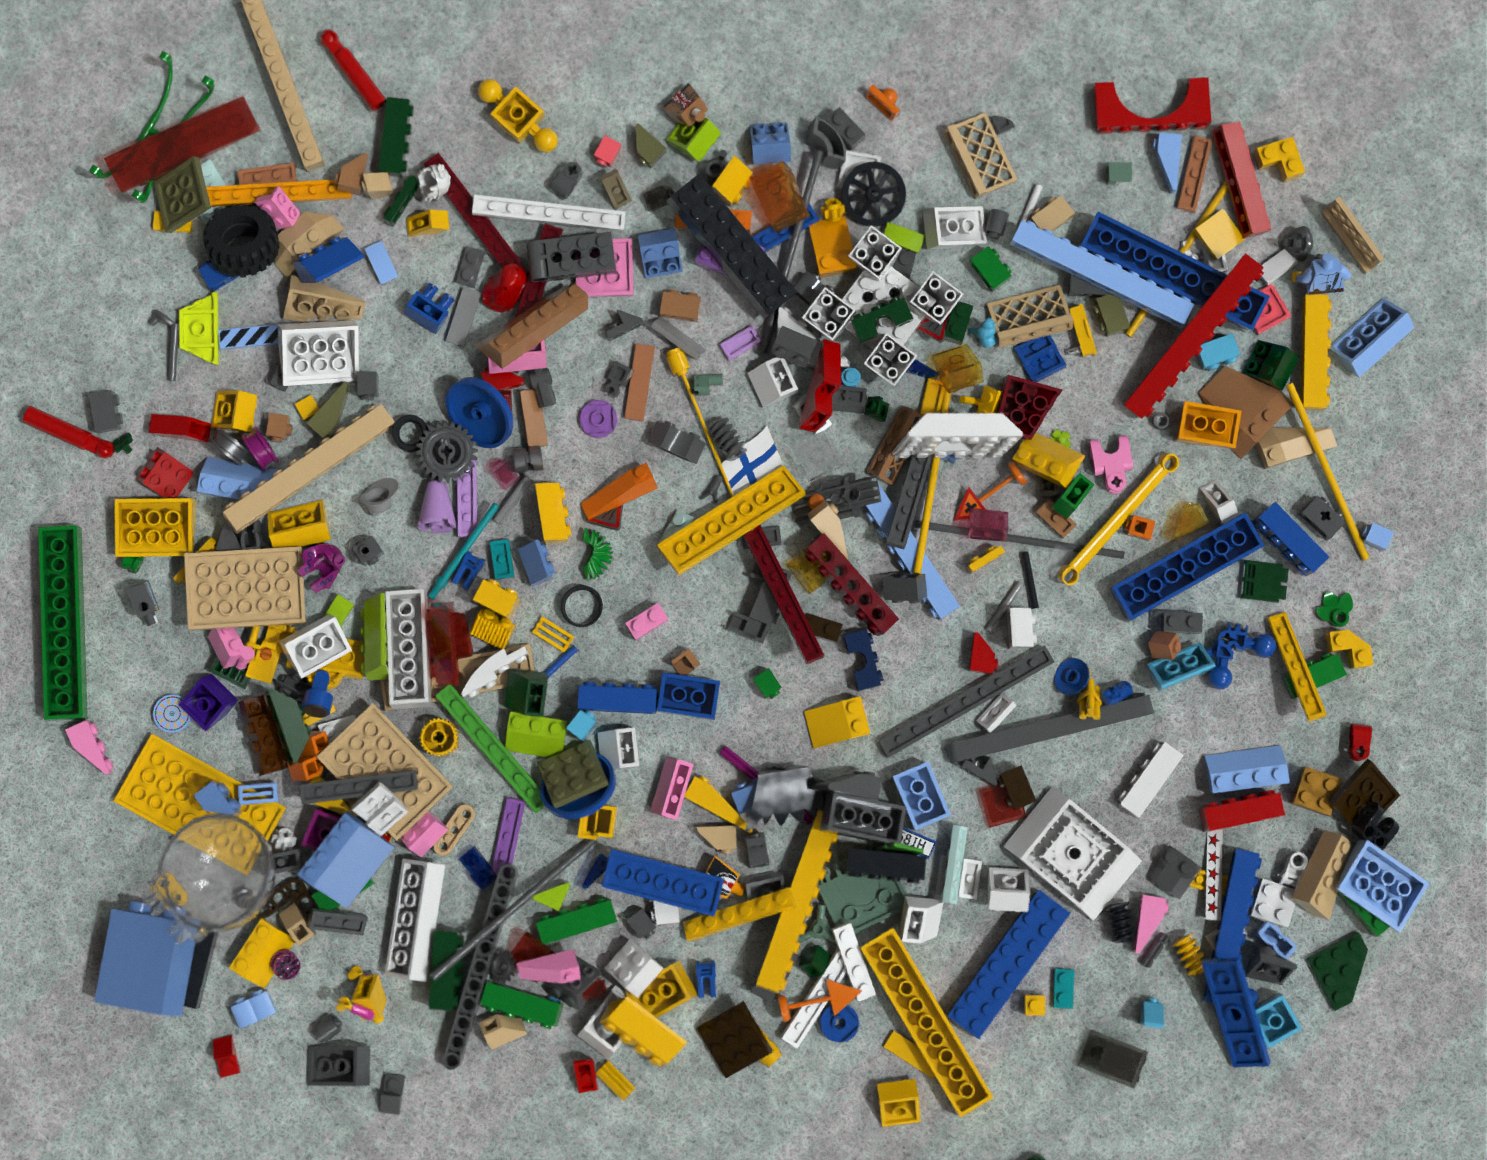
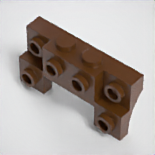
(263, 735)

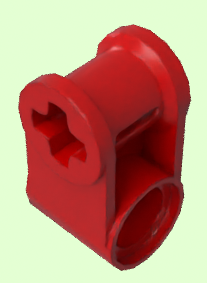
(1359, 737)

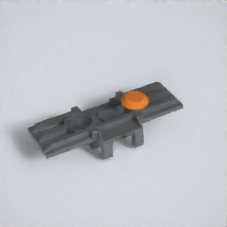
(839, 492)

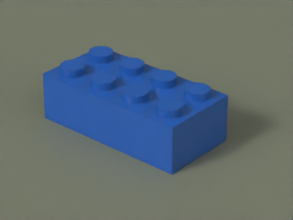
(1290, 539)
(617, 699)

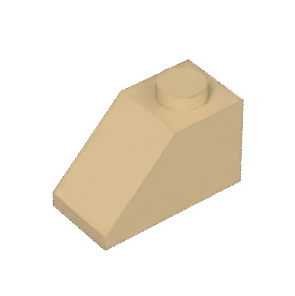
(721, 837)

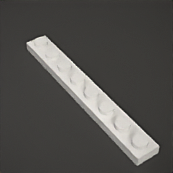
(548, 213)

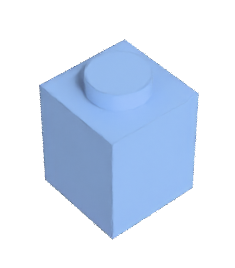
(1377, 536)

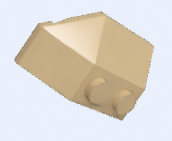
(306, 233)

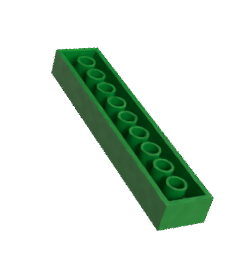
(62, 623)

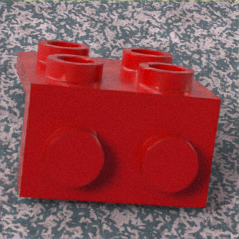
(164, 474)

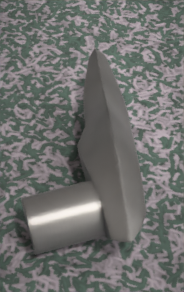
(159, 316)

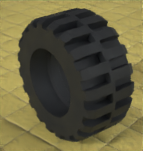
(241, 222)

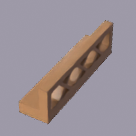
(883, 458)

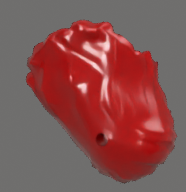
(504, 288)

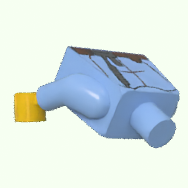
(1323, 276)

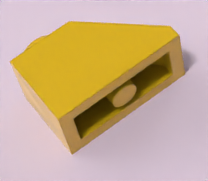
(428, 223)

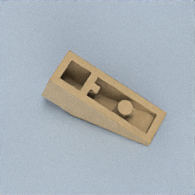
(828, 522)

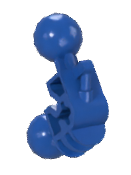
(1262, 645)

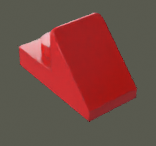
(226, 1056)
(585, 1075)

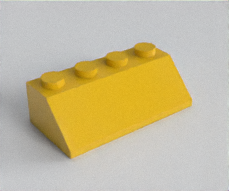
(642, 1031)

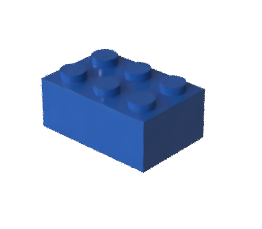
(688, 696)

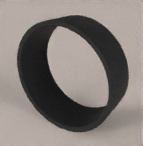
(572, 590)

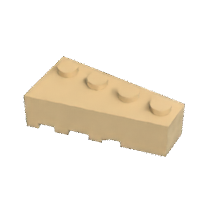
(1318, 884)

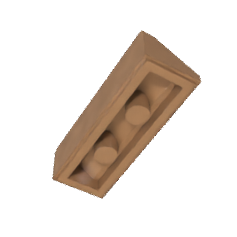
(533, 419)

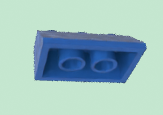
(327, 259)

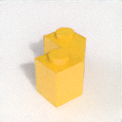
(1358, 650)

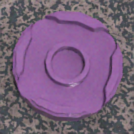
(595, 424)

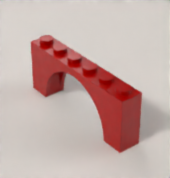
(1114, 116)

